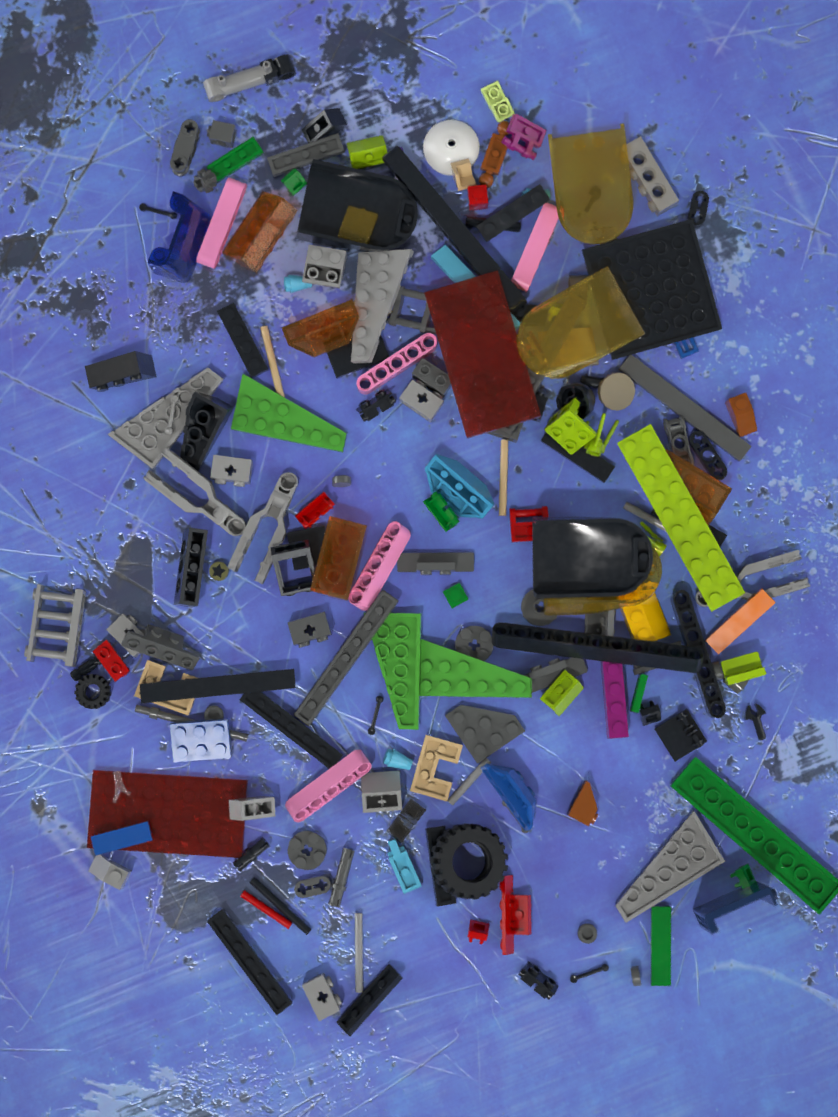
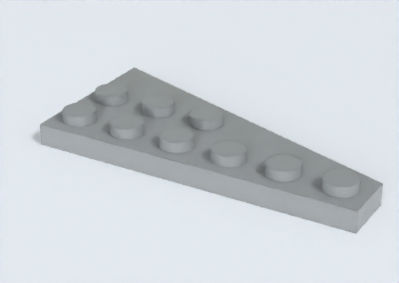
(376, 292)
(681, 861)

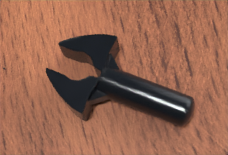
(756, 720)

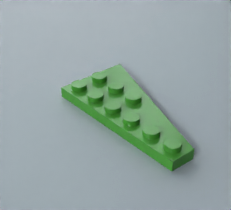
(273, 416)
(399, 659)
(460, 675)

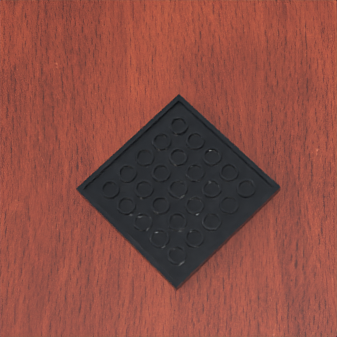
(662, 282)

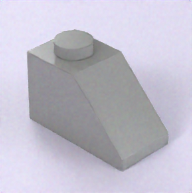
(109, 871)

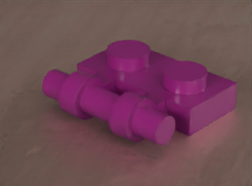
(526, 131)

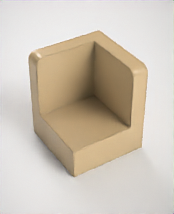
(462, 174)

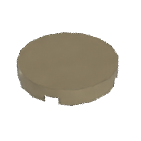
(616, 391)

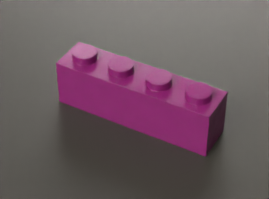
(614, 700)

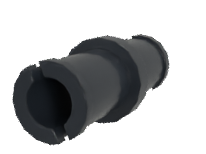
(251, 854)

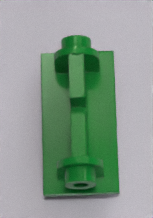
(436, 505)

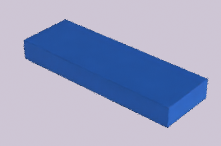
(121, 838)

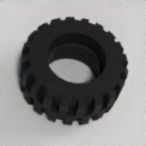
(493, 867)

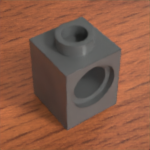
(222, 134)

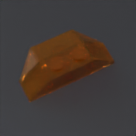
(323, 330)

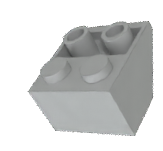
(324, 266)
(381, 791)

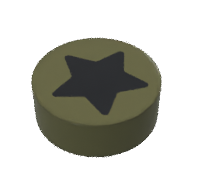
(219, 571)

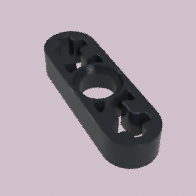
(695, 446)

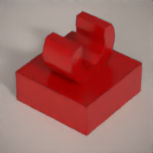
(478, 930)

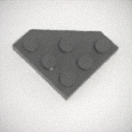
(483, 729)

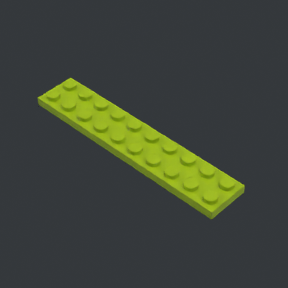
(681, 517)

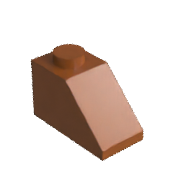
(741, 414)
(584, 805)

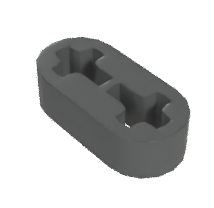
(311, 882)

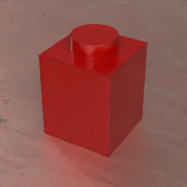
(477, 197)

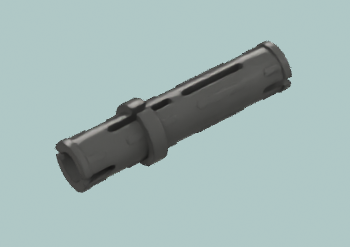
(338, 886)

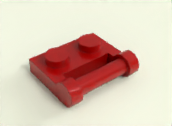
(523, 530)

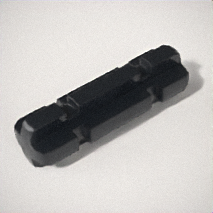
(85, 668)

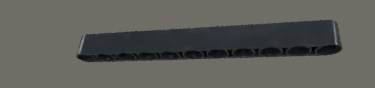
(449, 223)
(597, 647)

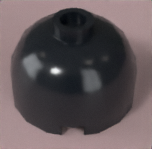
(582, 393)

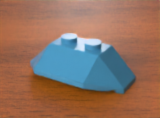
(458, 487)

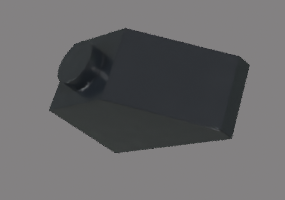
(324, 125)

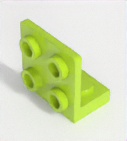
(569, 428)

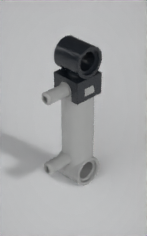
(266, 73)

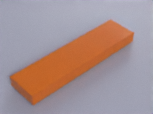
(740, 621)

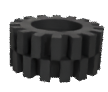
(81, 691)

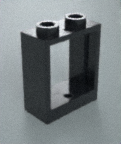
(290, 551)

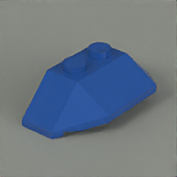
(513, 792)

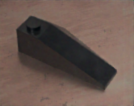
(203, 424)

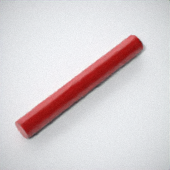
(266, 909)

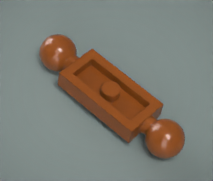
(494, 155)

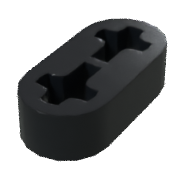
(702, 209)

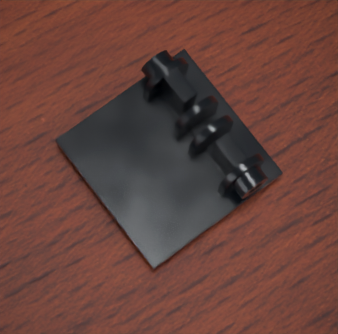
(680, 735)

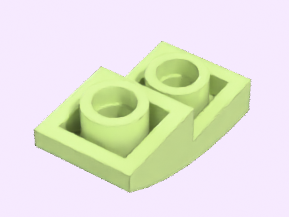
(497, 101)

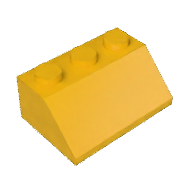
(646, 620)

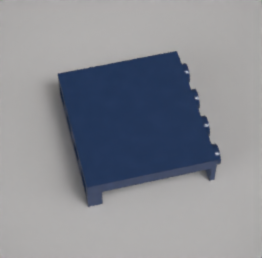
(731, 901)

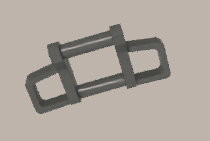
(395, 320)

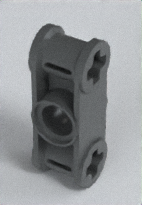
(185, 147)
(678, 432)

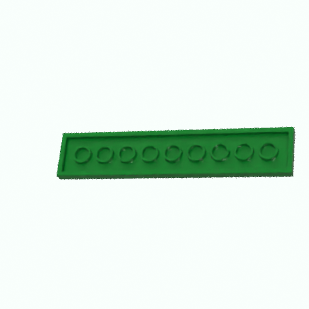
(756, 835)

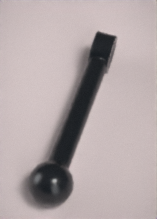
(143, 207)
(379, 699)
(574, 978)

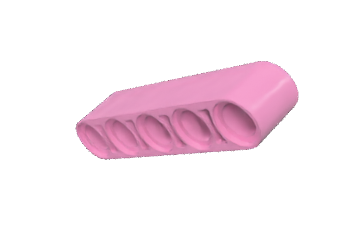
(221, 223)
(535, 247)
(401, 355)
(379, 565)
(328, 785)

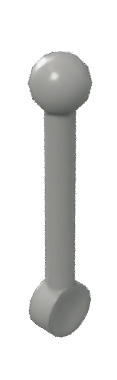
(174, 399)

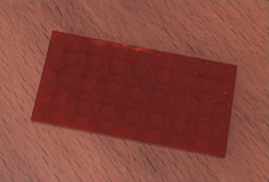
(482, 354)
(183, 812)

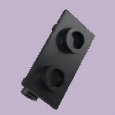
(380, 400)
(532, 974)

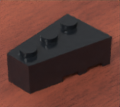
(120, 371)

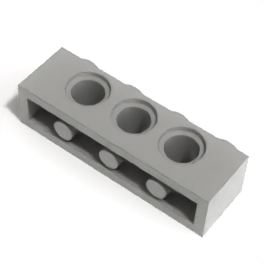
(668, 200)

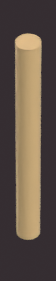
(272, 361)
(503, 478)

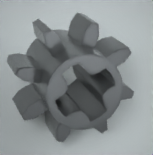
(205, 181)

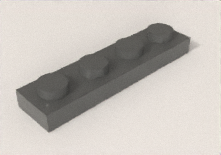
(303, 155)

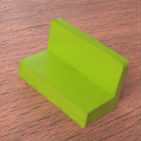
(367, 152)
(742, 668)
(562, 692)

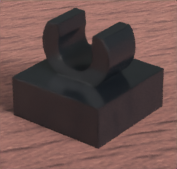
(650, 714)

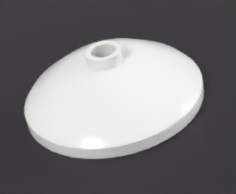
(441, 155)

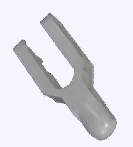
(276, 508)
(214, 509)
(764, 565)

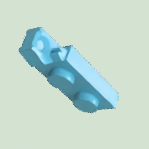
(403, 867)

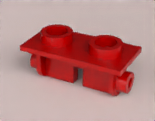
(313, 510)
(111, 660)

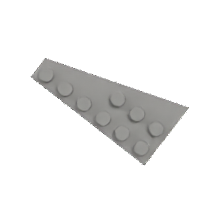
(146, 432)

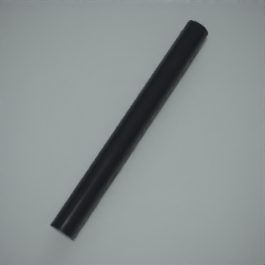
(280, 906)

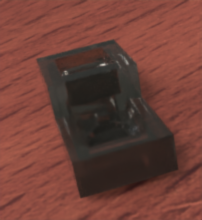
(406, 820)

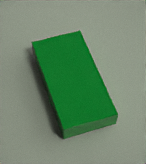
(638, 693)

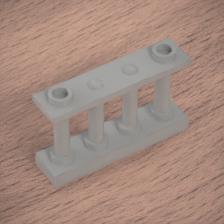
(71, 637)

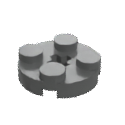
(530, 612)
(474, 633)
(316, 856)

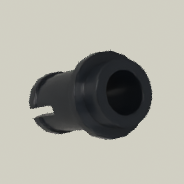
(592, 382)

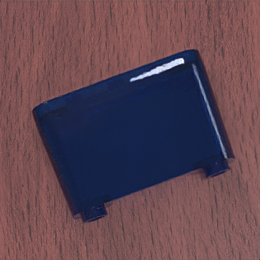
(180, 259)

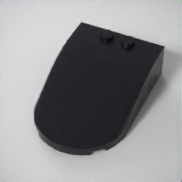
(336, 187)
(588, 557)

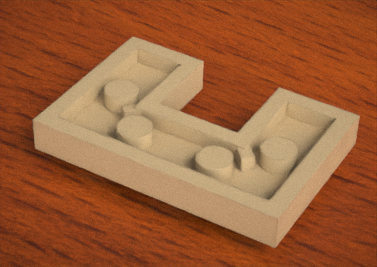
(153, 673)
(431, 752)

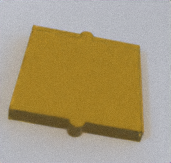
(357, 225)

